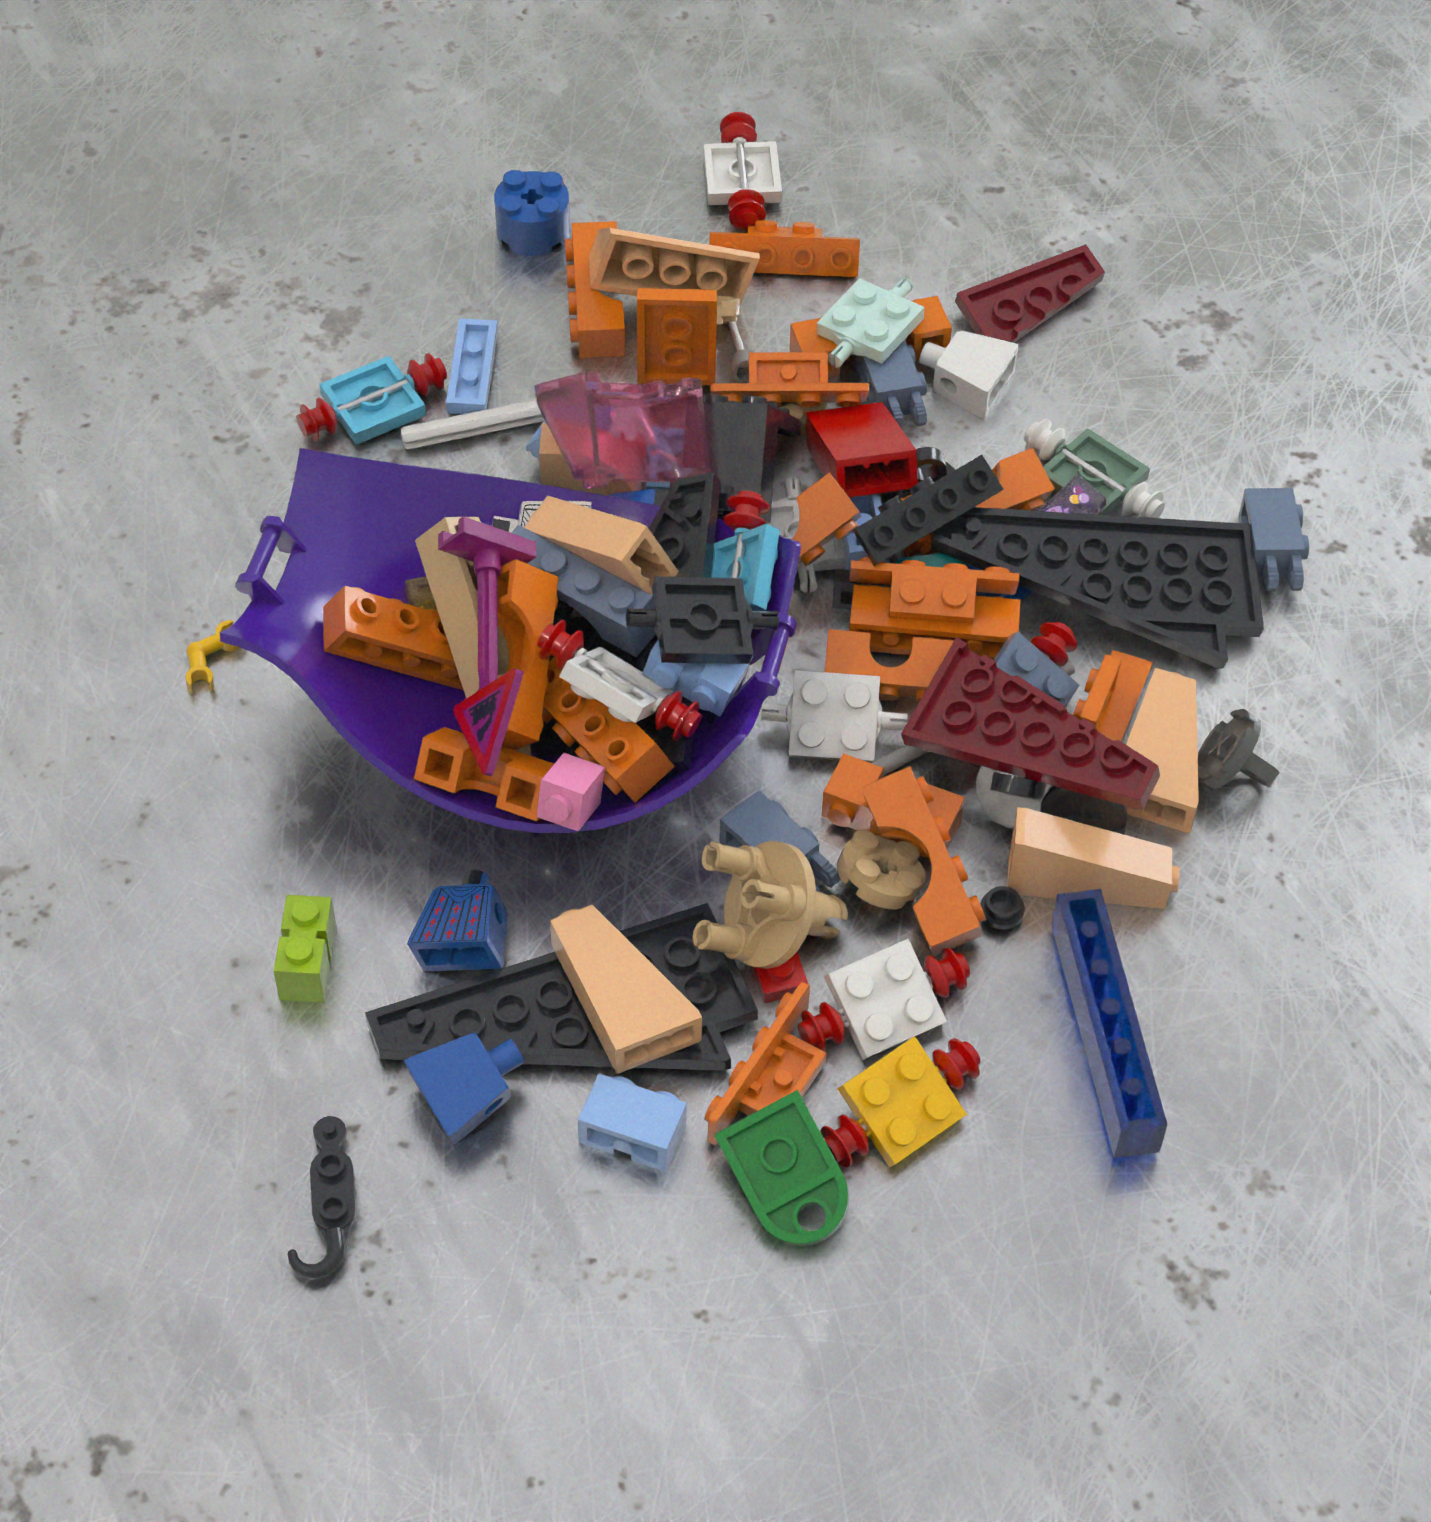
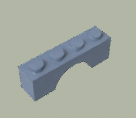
(594, 593)

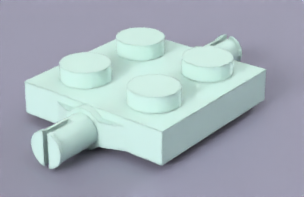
(870, 321)

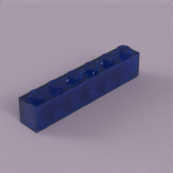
(1108, 1024)

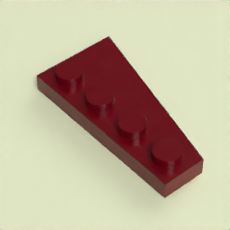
(1029, 296)

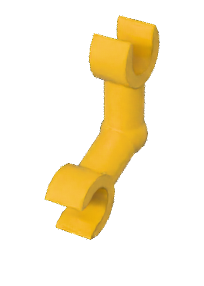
(197, 661)

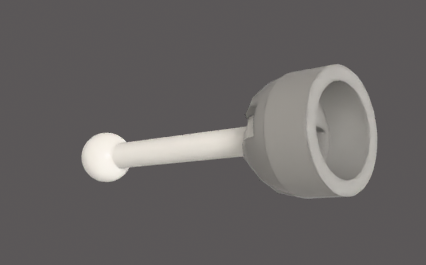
(739, 361)

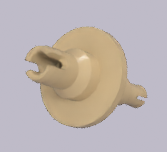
(767, 904)

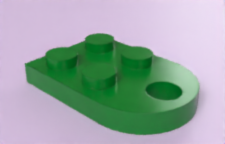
(786, 1168)

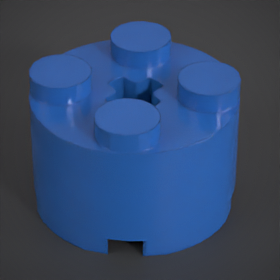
(532, 211)

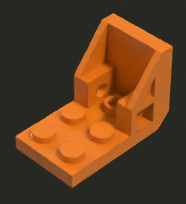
(676, 335)

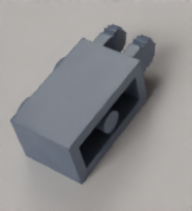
(895, 383)
(1276, 534)
(767, 820)

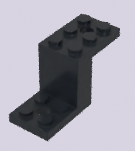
(743, 446)

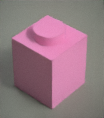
(570, 792)

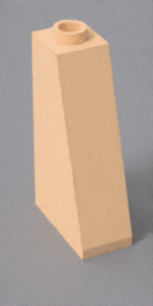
(604, 540)
(1168, 737)
(1067, 856)
(622, 992)

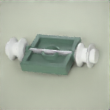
(1099, 463)

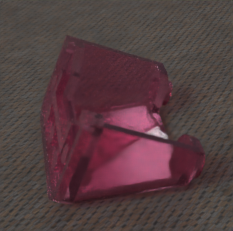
(626, 428)

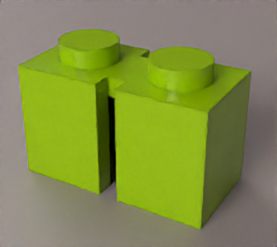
(305, 948)

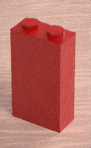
(862, 449)

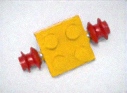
(902, 1101)

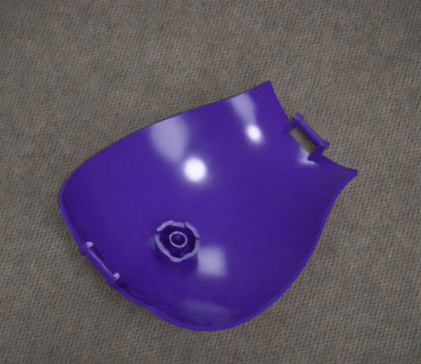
(358, 528)

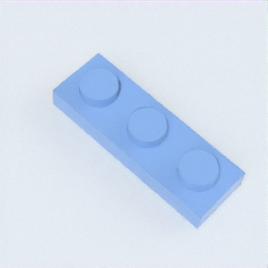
(472, 366)

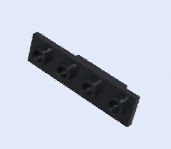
(926, 509)

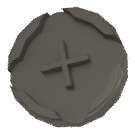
(1231, 750)

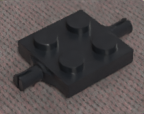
(702, 620)

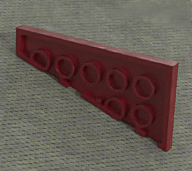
(1015, 728)

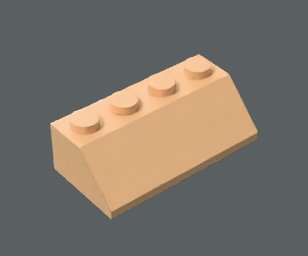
(634, 260)

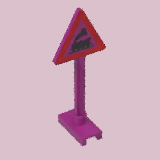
(488, 711)

